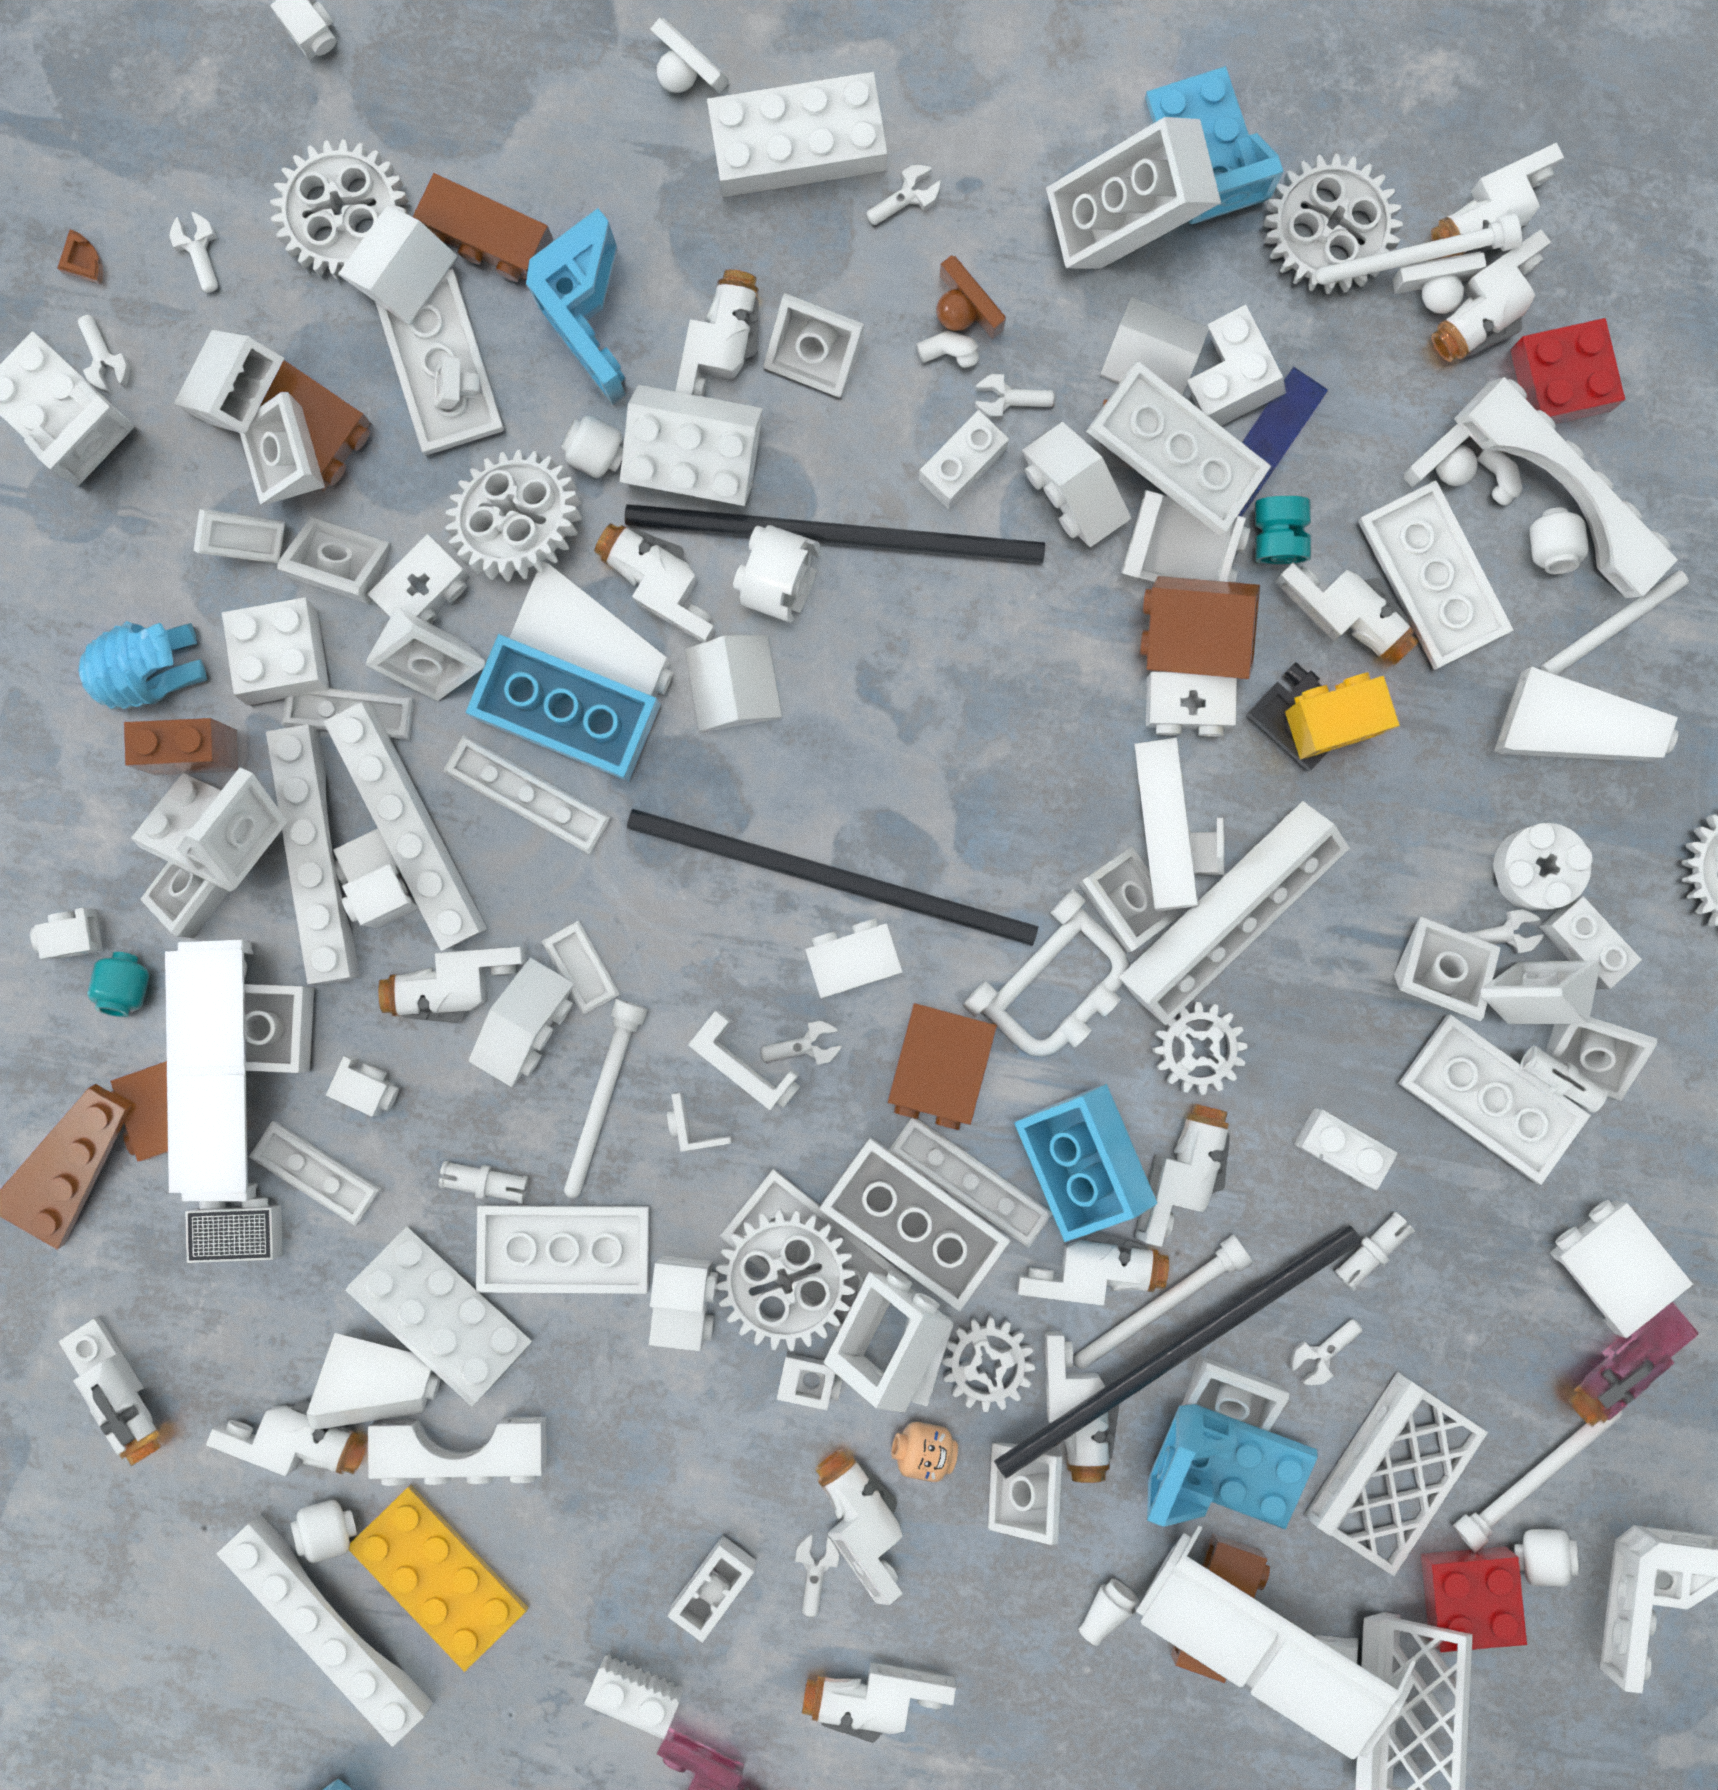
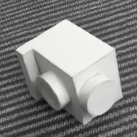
(306, 24)
(67, 935)
(362, 1088)
(794, 1390)

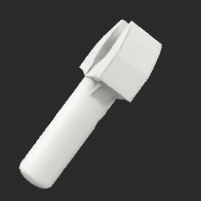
(906, 195)
(197, 249)
(102, 357)
(1010, 397)
(1505, 933)
(802, 1046)
(1324, 1353)
(815, 1572)

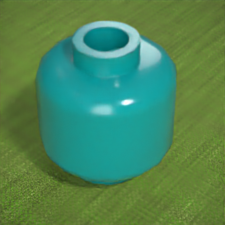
(118, 985)

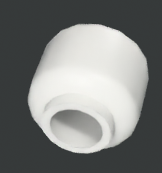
(592, 446)
(1559, 541)
(323, 1531)
(1548, 1557)

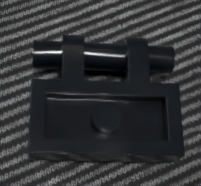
(1271, 715)

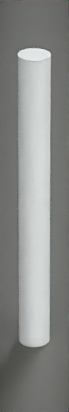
(1616, 623)

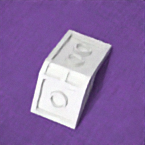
(58, 411)
(213, 829)
(1646, 1571)

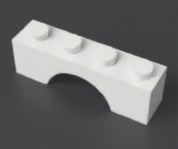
(403, 1451)

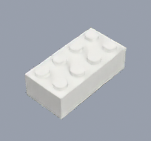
(798, 134)
(1133, 193)
(914, 1223)

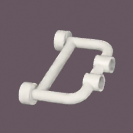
(1074, 1026)

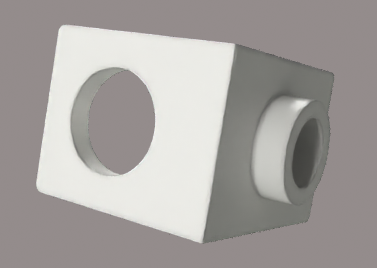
(1208, 851)
(679, 1127)

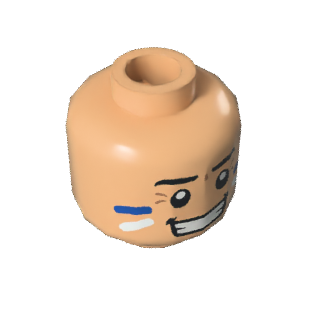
(925, 1452)

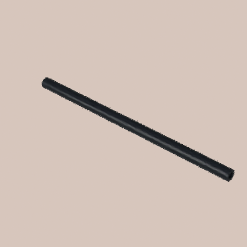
(838, 533)
(832, 877)
(1177, 1352)

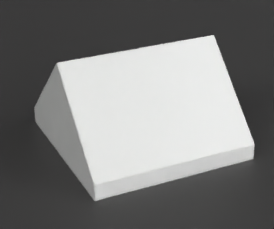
(398, 264)
(1158, 341)
(814, 345)
(281, 451)
(335, 559)
(423, 656)
(733, 682)
(182, 900)
(1125, 900)
(1447, 968)
(1544, 992)
(1602, 1053)
(1235, 1393)
(1029, 1499)

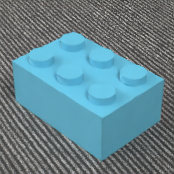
(1086, 1163)

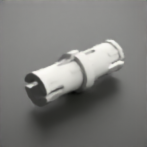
(1544, 1066)
(483, 1182)
(1374, 1251)

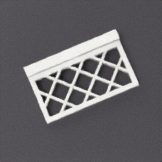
(1372, 1447)
(1381, 1658)

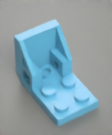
(1242, 163)
(571, 287)
(1229, 1464)

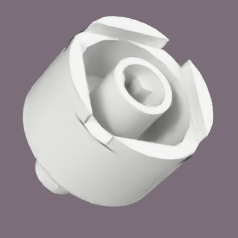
(777, 572)
(1564, 857)

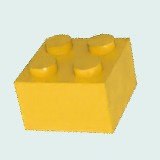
(1342, 717)

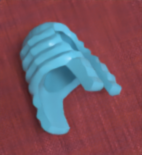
(121, 660)

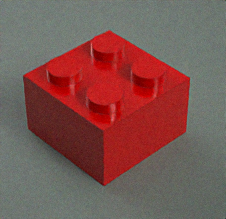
(1569, 371)
(1475, 1596)

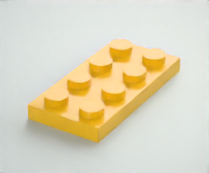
(437, 1578)

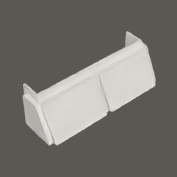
(207, 1071)
(1270, 1655)

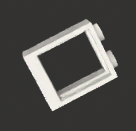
(914, 1354)

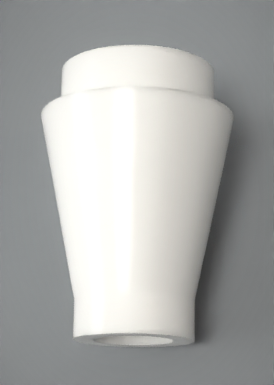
(1109, 1610)

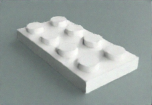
(416, 349)
(1178, 448)
(1435, 575)
(1494, 1099)
(780, 1193)
(562, 1249)
(438, 1316)

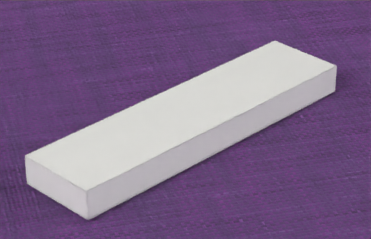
(527, 794)
(1166, 824)
(971, 1181)

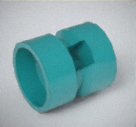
(1283, 530)

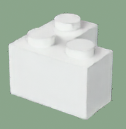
(1245, 376)
(1077, 483)
(372, 882)
(521, 1023)
(681, 1302)

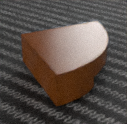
(81, 259)

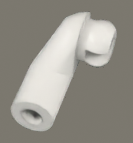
(952, 344)
(1507, 475)

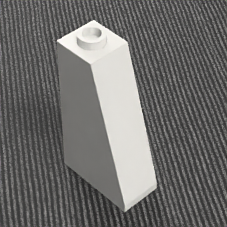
(579, 630)
(1578, 721)

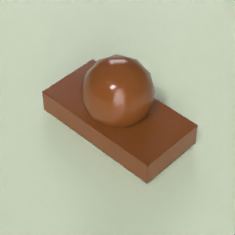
(966, 301)

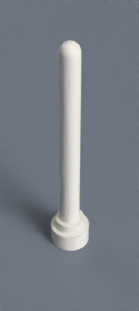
(1501, 234)
(626, 1019)
(1229, 1257)
(1477, 1527)

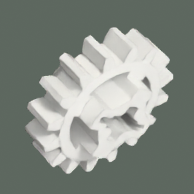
(1213, 1034)
(1007, 1355)

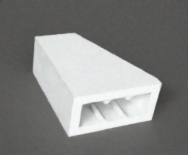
(369, 1384)

